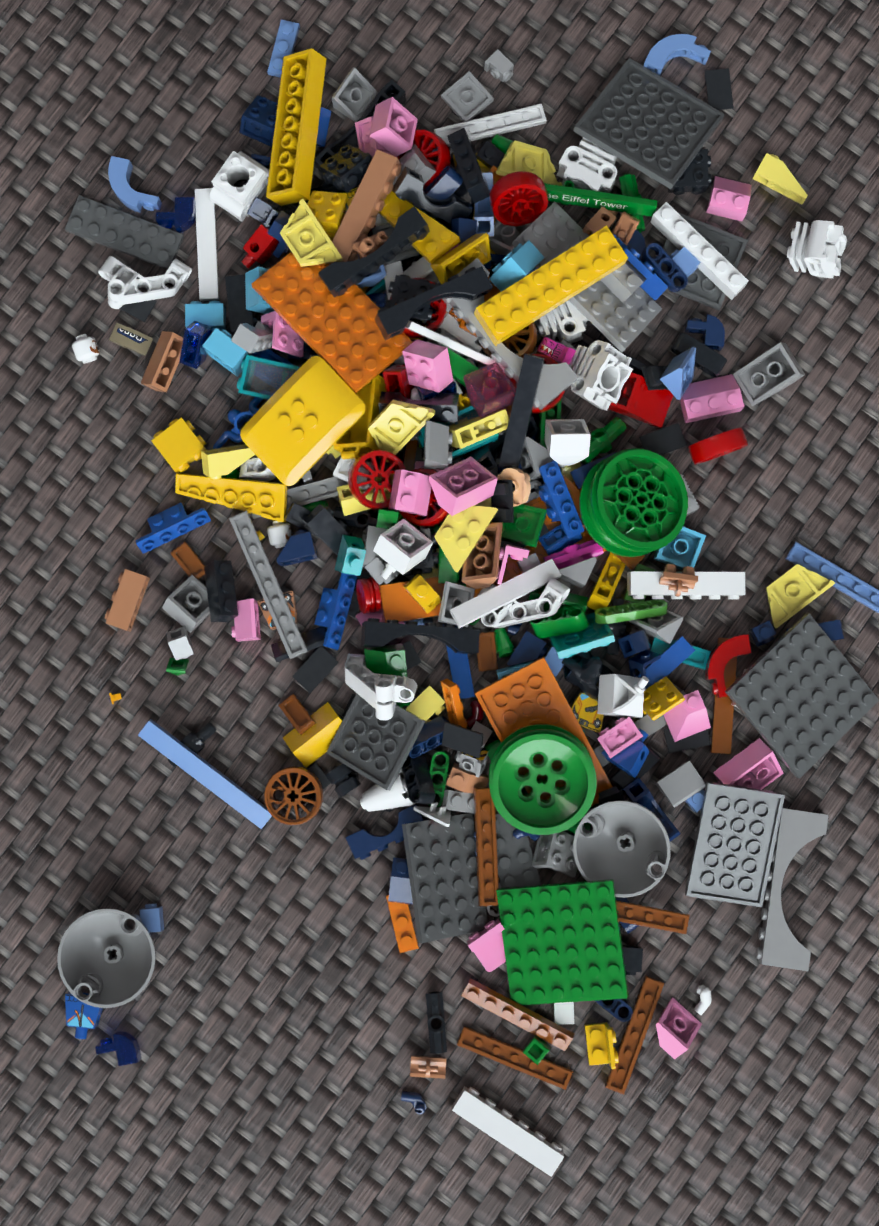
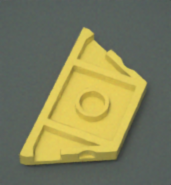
(529, 159)
(308, 239)
(398, 425)
(462, 532)
(794, 592)

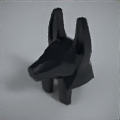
(585, 672)

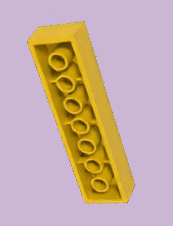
(296, 127)
(550, 285)

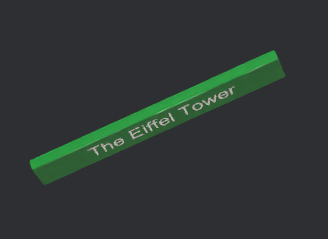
(601, 199)

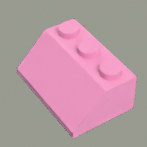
(711, 399)
(462, 485)
(750, 768)

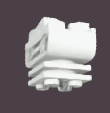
(588, 167)
(239, 199)
(817, 248)
(561, 319)
(451, 330)
(600, 373)

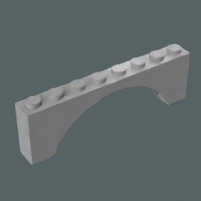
(554, 377)
(777, 943)

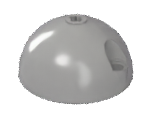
(604, 855)
(87, 955)

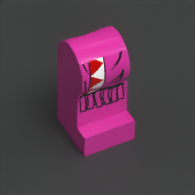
(556, 351)

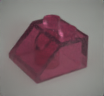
(489, 389)

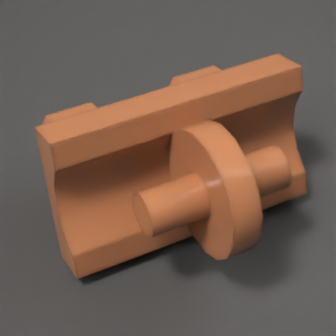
(370, 244)
(678, 581)
(428, 1067)

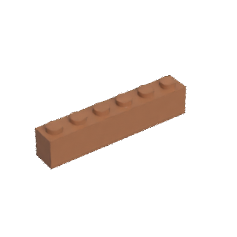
(366, 203)

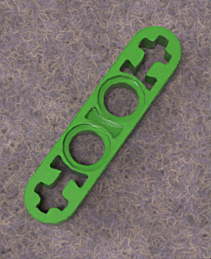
(630, 611)

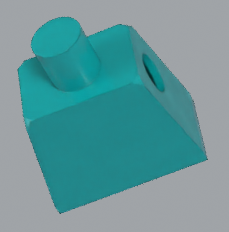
(350, 557)

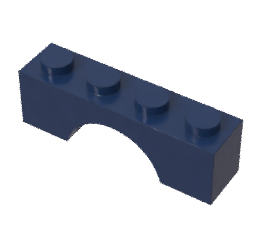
(363, 842)

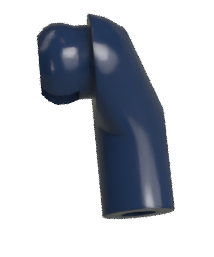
(518, 834)
(416, 1100)

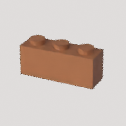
(163, 362)
(127, 600)

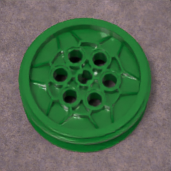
(606, 514)
(566, 804)

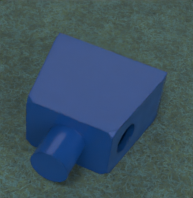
(631, 758)

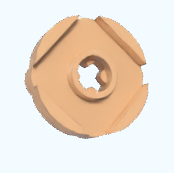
(521, 481)

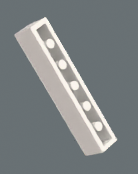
(712, 263)
(709, 584)
(508, 1131)

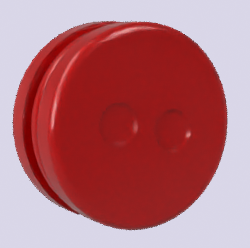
(368, 595)

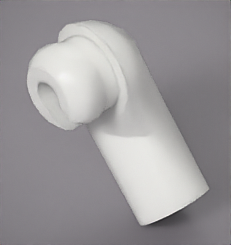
(705, 999)

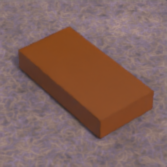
(189, 560)
(487, 652)
(297, 714)

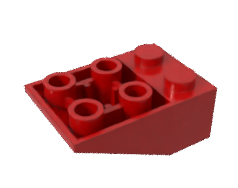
(641, 403)

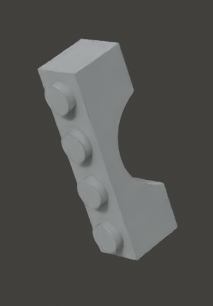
(253, 338)

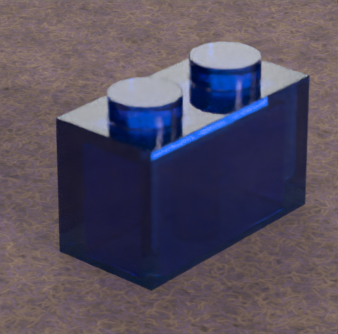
(192, 350)

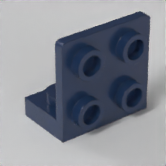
(259, 120)

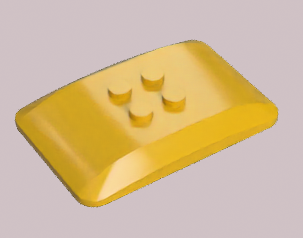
(302, 420)

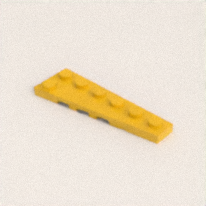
(436, 242)
(256, 497)

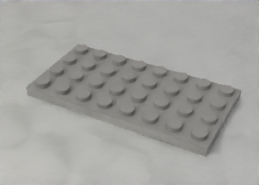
(618, 321)

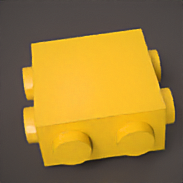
(179, 444)

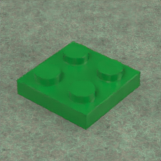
(526, 525)

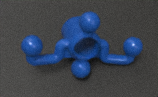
(237, 418)

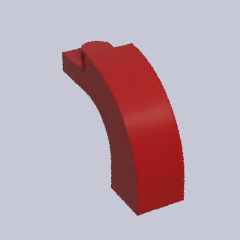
(719, 658)

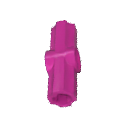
(575, 554)

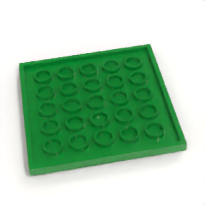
(562, 942)

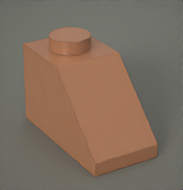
(465, 780)

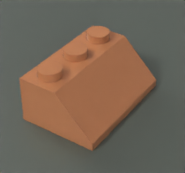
(482, 564)

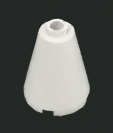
(379, 799)

